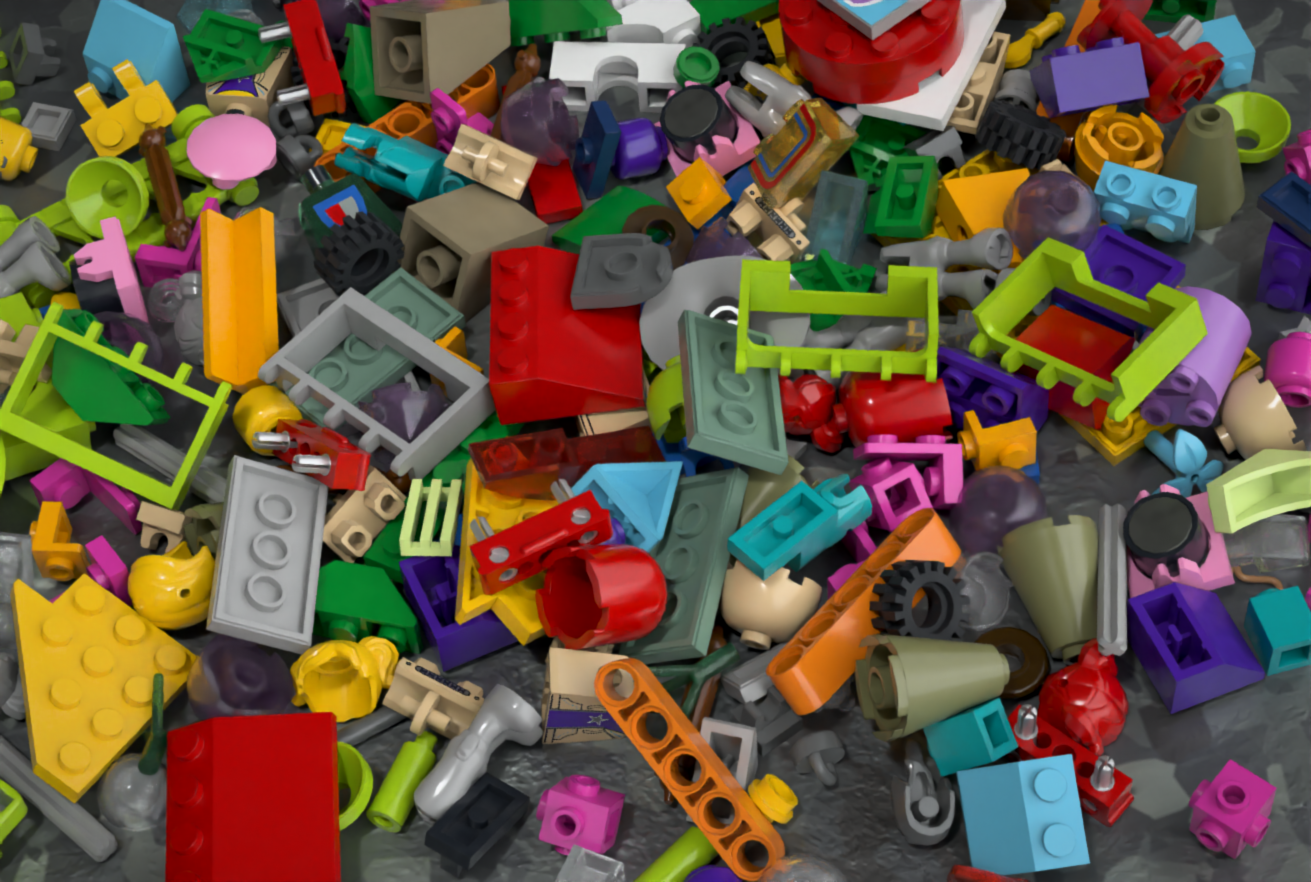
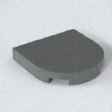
(619, 271)

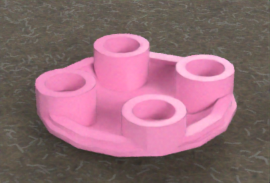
(231, 149)

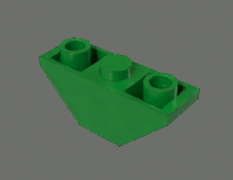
(558, 18)
(98, 387)
(362, 603)

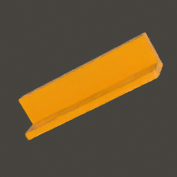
(238, 296)

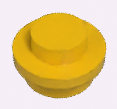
(773, 798)

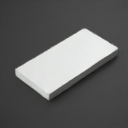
(940, 94)

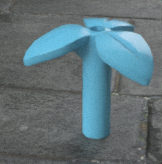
(1185, 460)

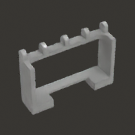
(378, 327)

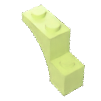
(1260, 488)

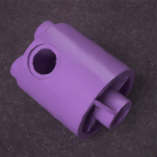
(1201, 379)

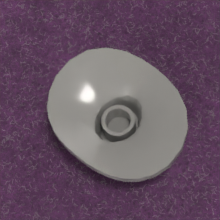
(712, 290)

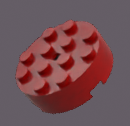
(868, 71)

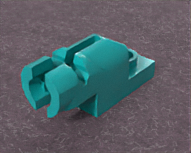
(399, 164)
(799, 526)

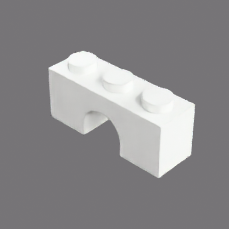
(597, 66)

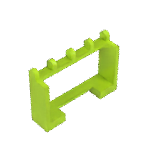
(1054, 264)
(910, 293)
(93, 461)

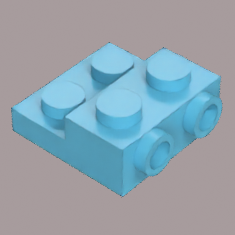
(1147, 202)

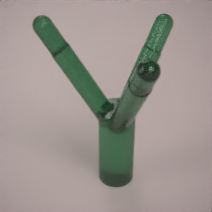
(698, 673)
(156, 737)

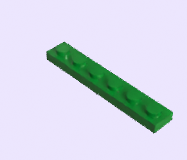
(385, 550)

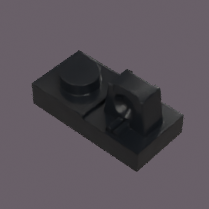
(476, 823)

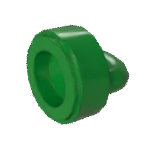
(696, 66)

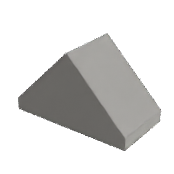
(738, 751)

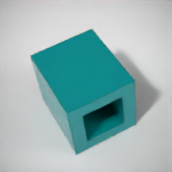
(1280, 629)
(970, 738)

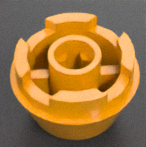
(1119, 140)

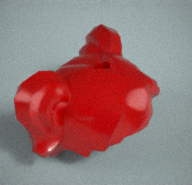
(809, 411)
(1086, 699)

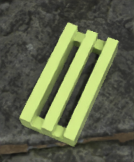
(433, 496)

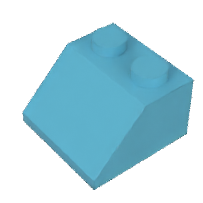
(134, 34)
(1023, 816)

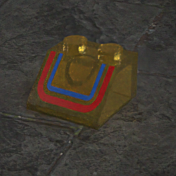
(792, 160)

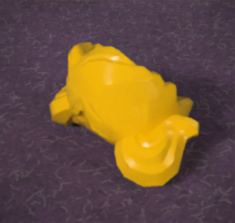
(344, 676)

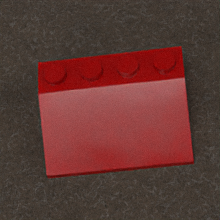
(555, 357)
(253, 800)

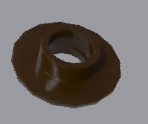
(668, 221)
(1025, 649)

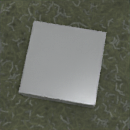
(49, 125)

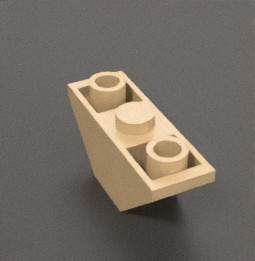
(981, 86)

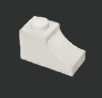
(656, 23)

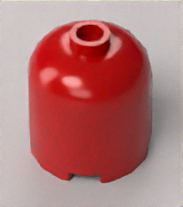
(895, 407)
(600, 595)

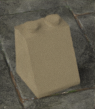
(434, 44)
(452, 242)

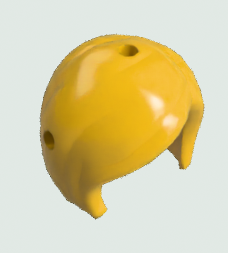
(173, 587)

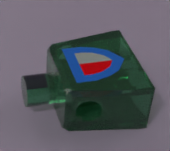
(335, 200)

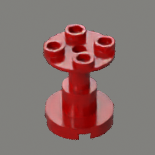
(1171, 70)

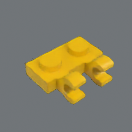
(120, 126)

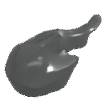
(918, 808)

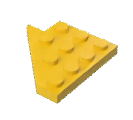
(517, 603)
(88, 679)

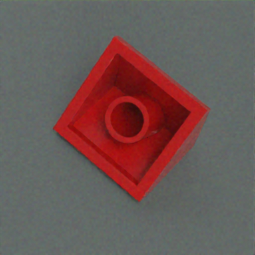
(1083, 345)

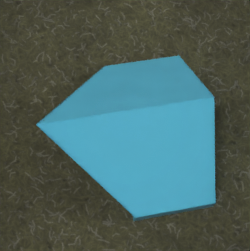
(635, 495)

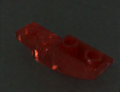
(531, 462)

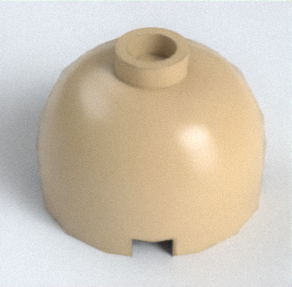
(1254, 417)
(768, 608)

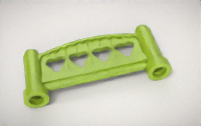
(149, 231)

